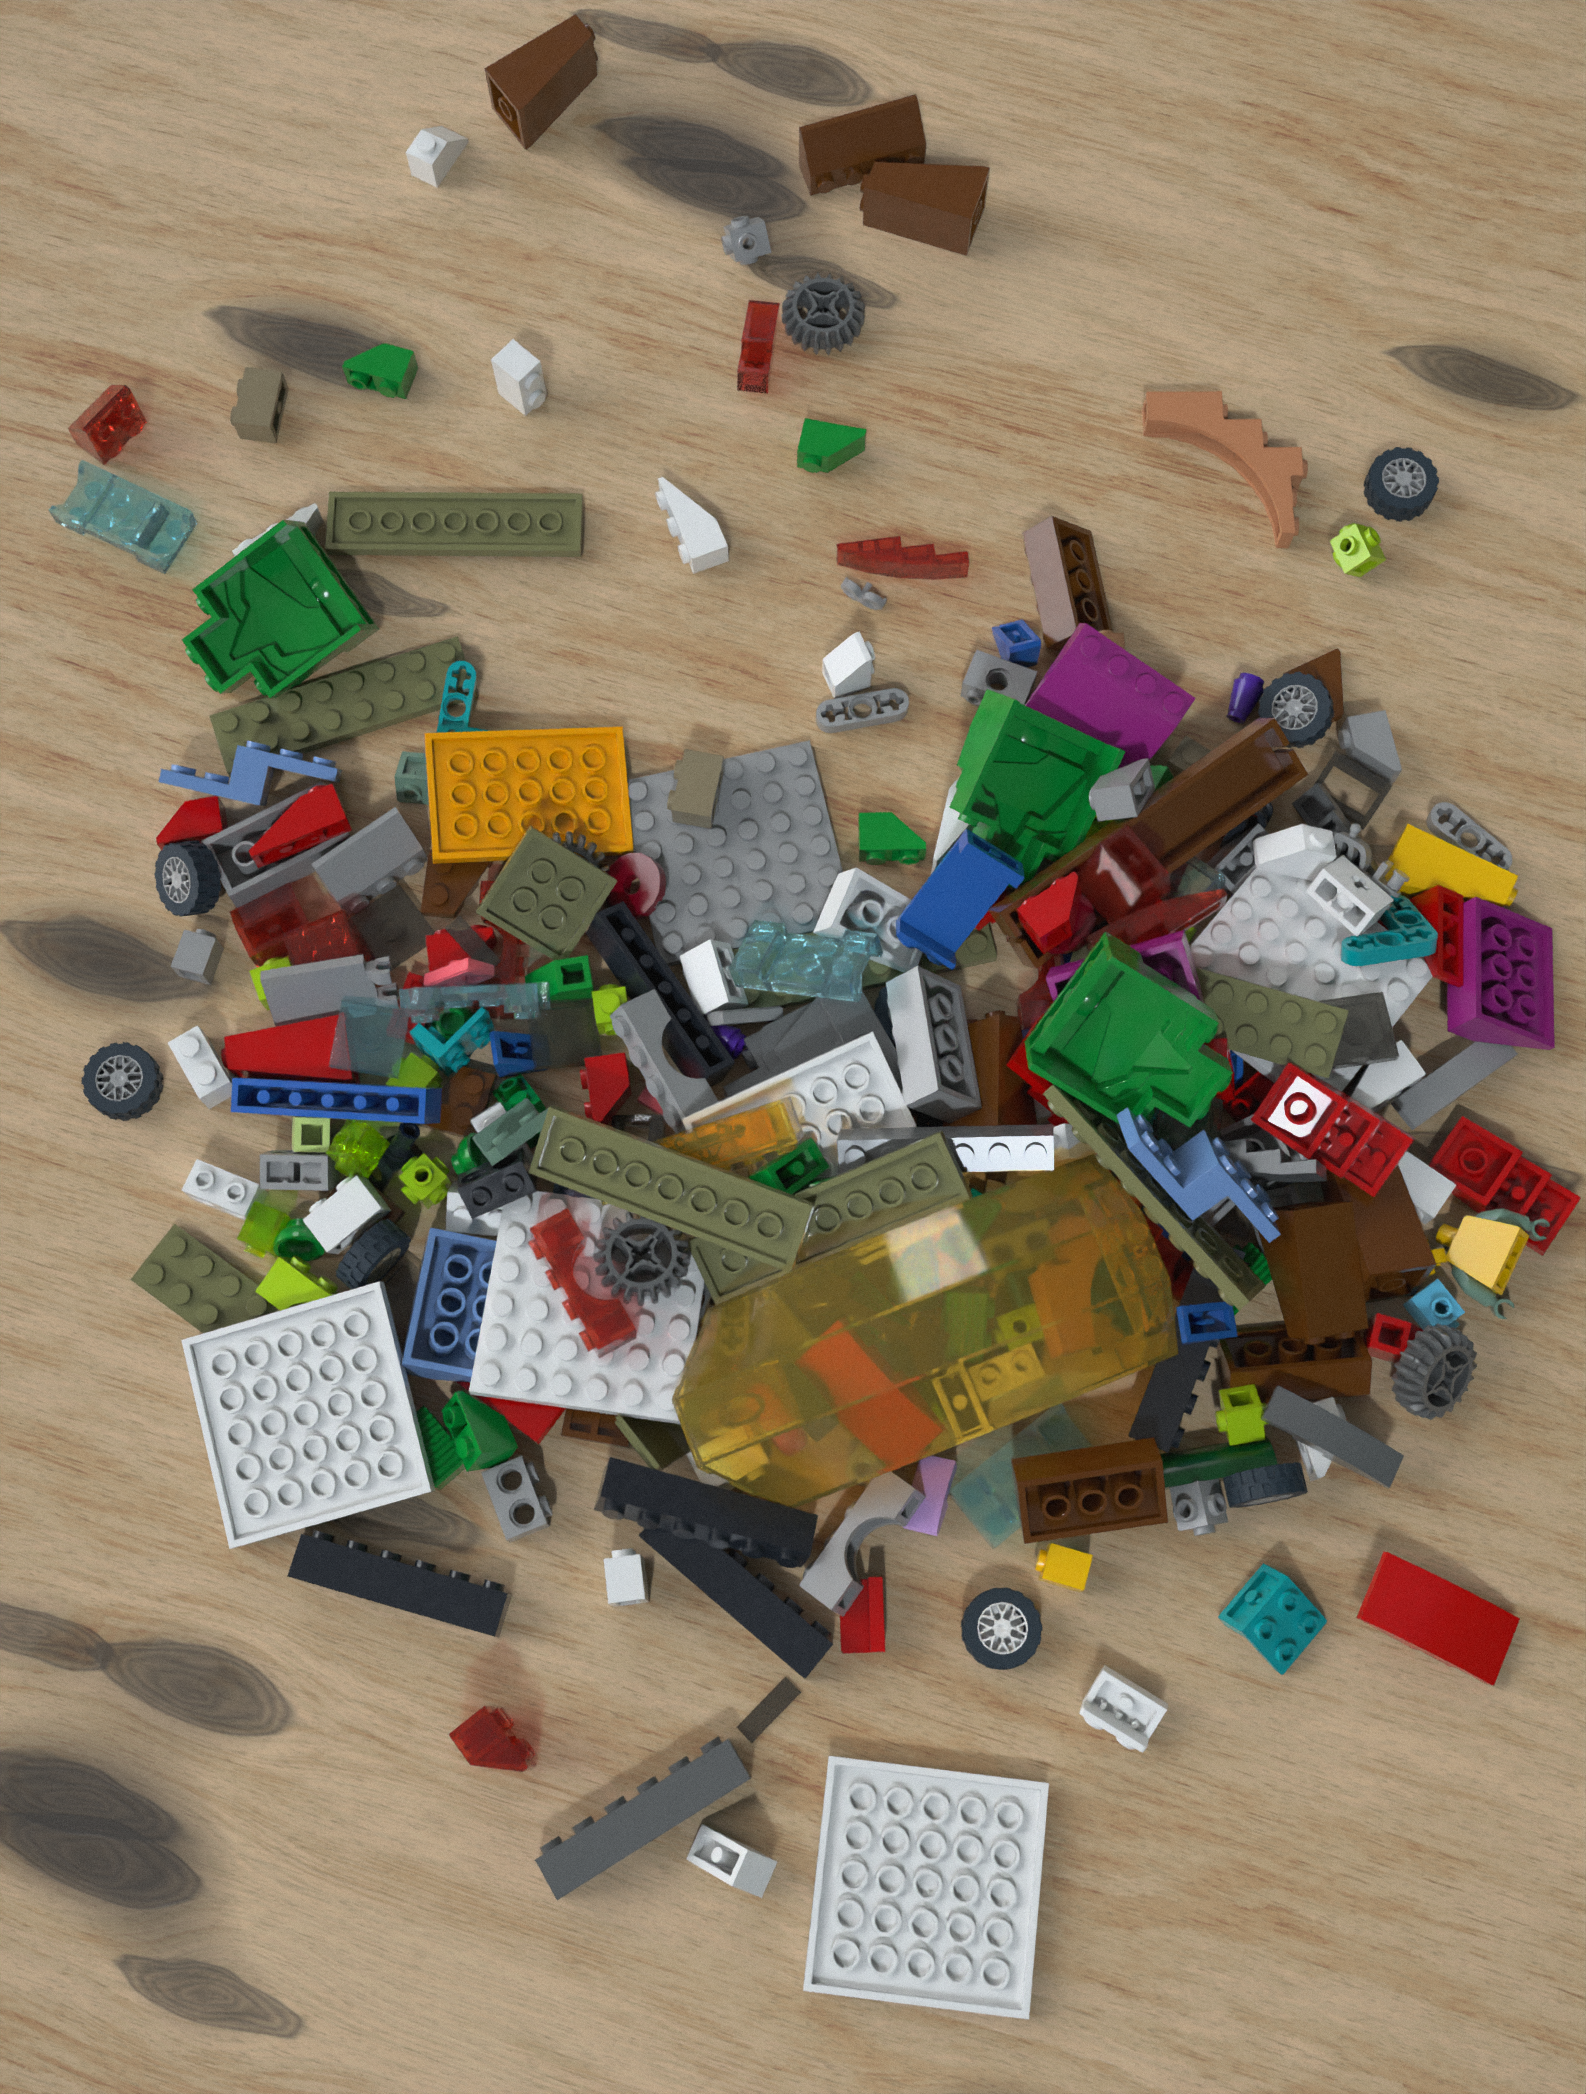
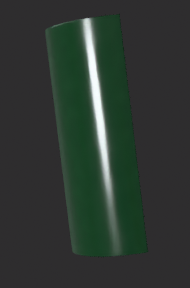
(1215, 1461)

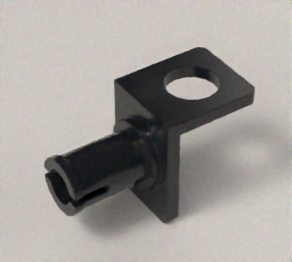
(400, 1150)

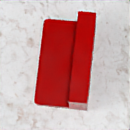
(863, 1623)

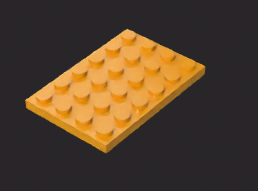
(498, 783)

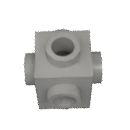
(756, 239)
(1199, 1506)

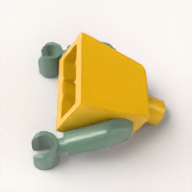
(1487, 1252)

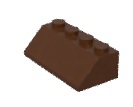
(846, 146)
(1065, 580)
(1311, 1371)
(1090, 1490)

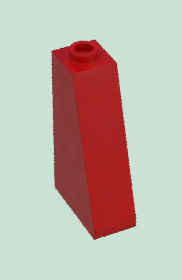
(287, 1053)

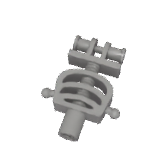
(1343, 840)

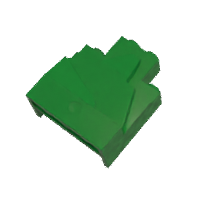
(275, 614)
(1028, 781)
(1129, 1040)

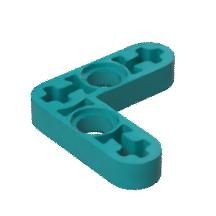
(458, 724)
(1407, 937)

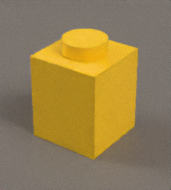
(1063, 1567)

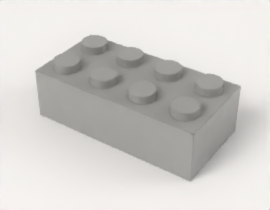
(238, 870)
(933, 1045)

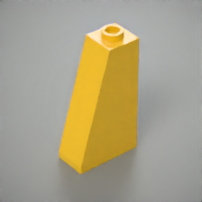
(1437, 862)

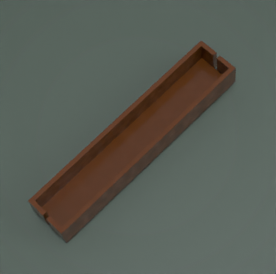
(1178, 817)

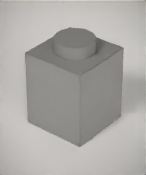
(197, 956)

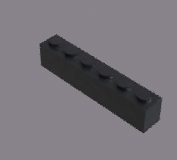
(642, 969)
(1173, 1379)
(706, 1513)
(399, 1584)
(745, 1598)

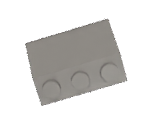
(370, 862)

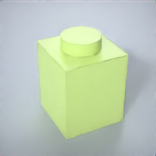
(310, 1134)

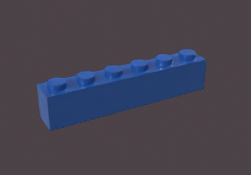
(336, 1100)

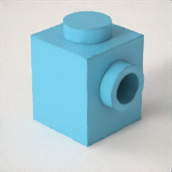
(1434, 1306)

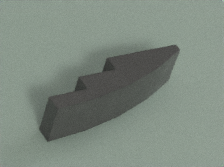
(1321, 811)
(1274, 1164)
(1332, 1437)

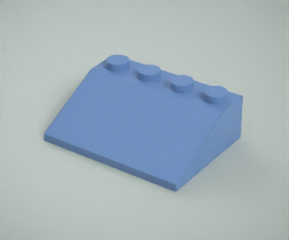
(448, 1306)

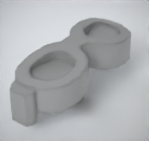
(863, 596)

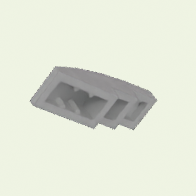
(1451, 1081)

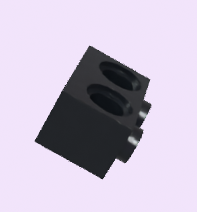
(496, 1185)

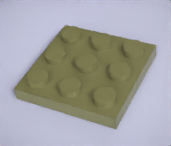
(546, 895)

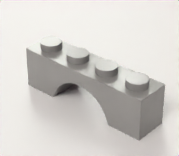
(641, 1028)
(834, 1574)

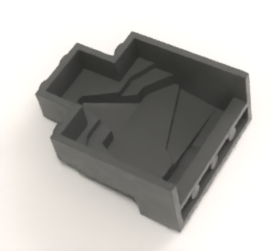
(809, 1034)

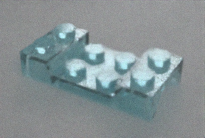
(126, 517)
(803, 963)
(429, 1002)
(989, 1492)

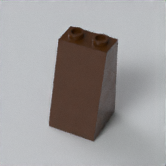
(542, 78)
(926, 202)
(1000, 1089)
(1389, 1236)
(1317, 1270)

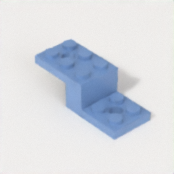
(250, 773)
(1199, 1173)

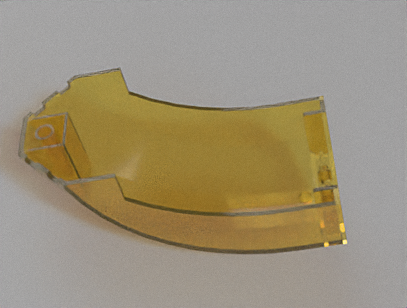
(927, 1337)

